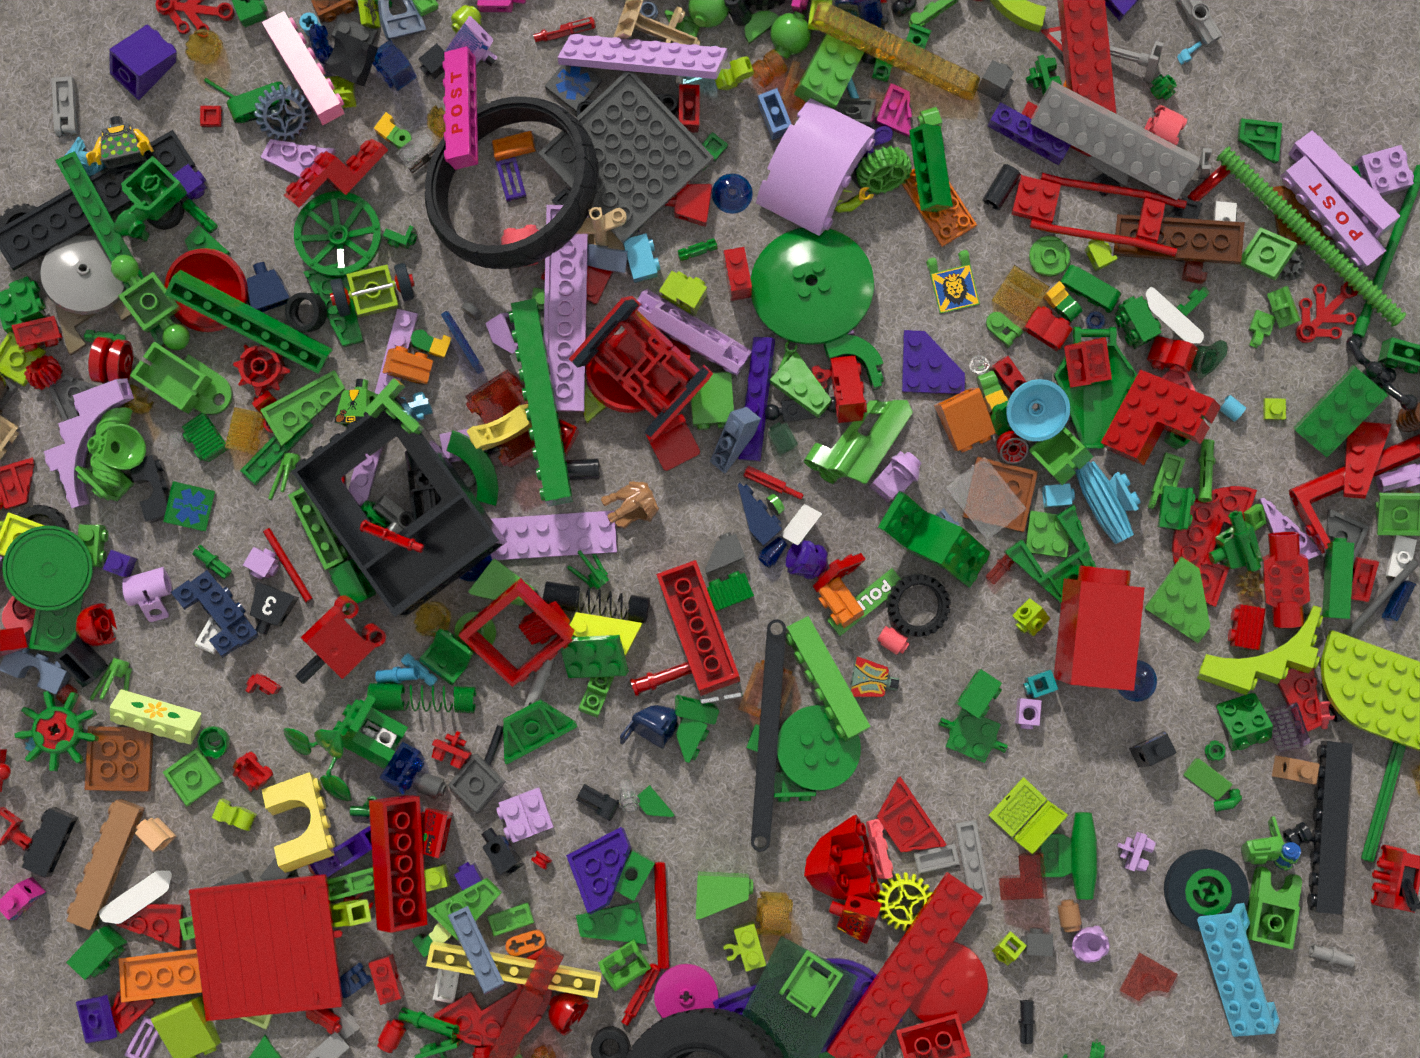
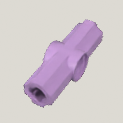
(1402, 477)

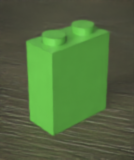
(713, 402)

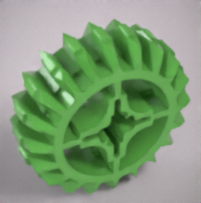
(884, 170)

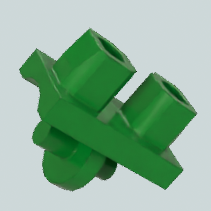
(1043, 66)

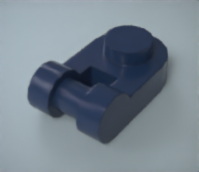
(348, 985)

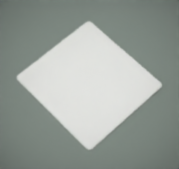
(801, 524)

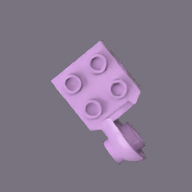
(897, 476)

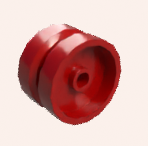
(110, 360)

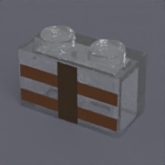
(418, 150)

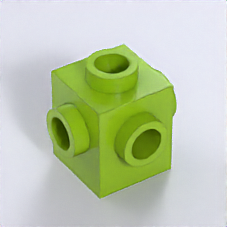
(1030, 617)

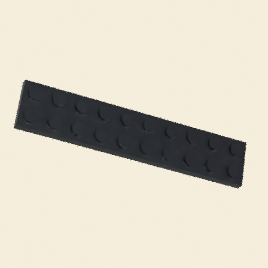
(63, 216)

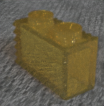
(244, 431)

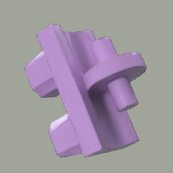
(1140, 842)

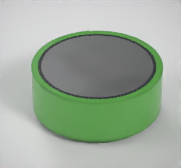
(775, 504)

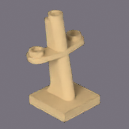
(633, 19)
(600, 228)

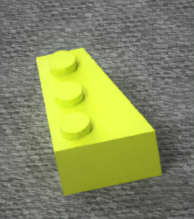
(598, 626)

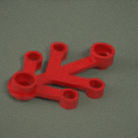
(191, 8)
(1323, 314)

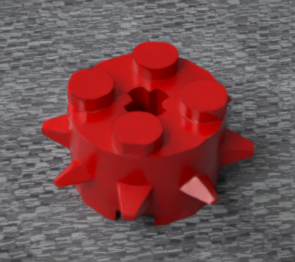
(250, 372)

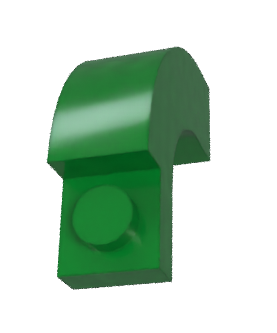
(865, 353)

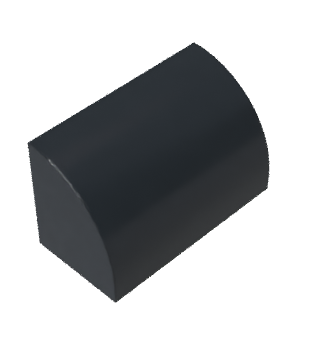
(81, 661)

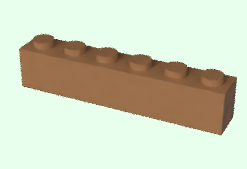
(105, 863)

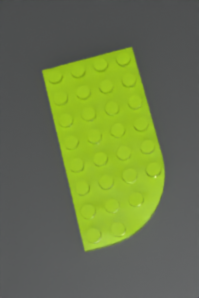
(1373, 688)

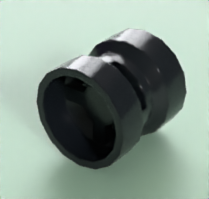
(1299, 834)

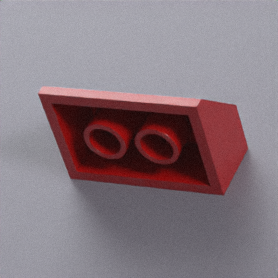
(934, 1039)

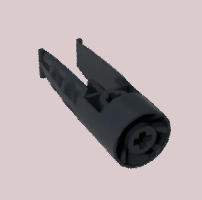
(427, 490)

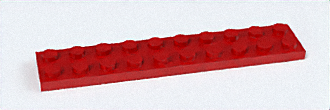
(906, 970)

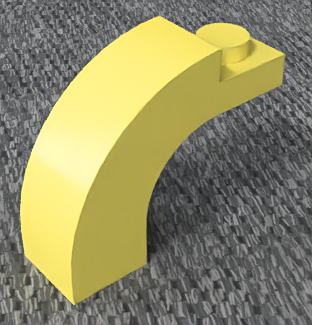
(500, 430)

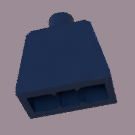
(266, 289)

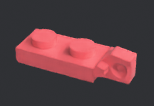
(878, 849)

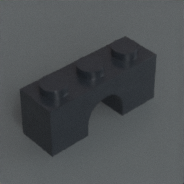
(151, 471)

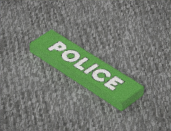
(871, 598)

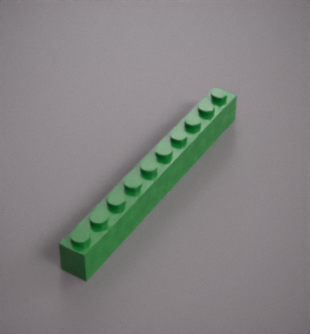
(541, 403)

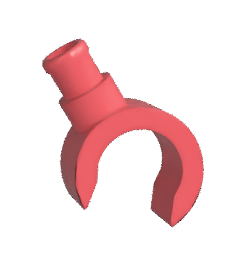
(1324, 707)

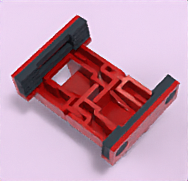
(624, 357)

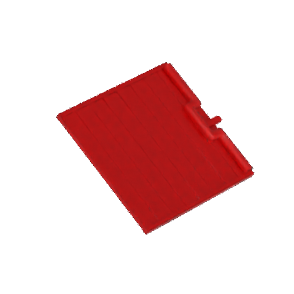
(266, 947)

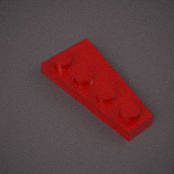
(1362, 456)

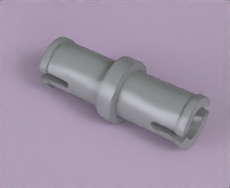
(1331, 955)

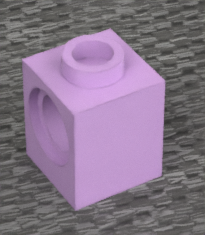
(1035, 706)

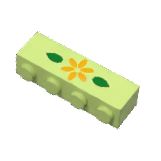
(155, 717)

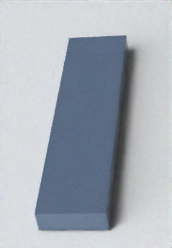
(476, 950)

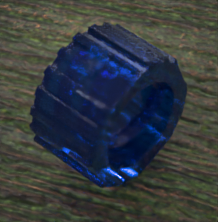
(1101, 320)

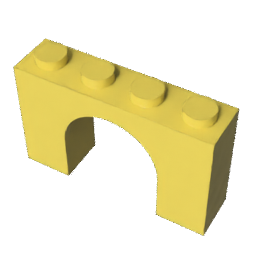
(316, 841)

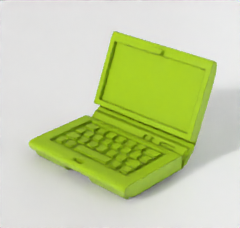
(1019, 807)

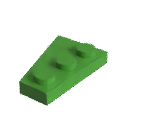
(476, 897)

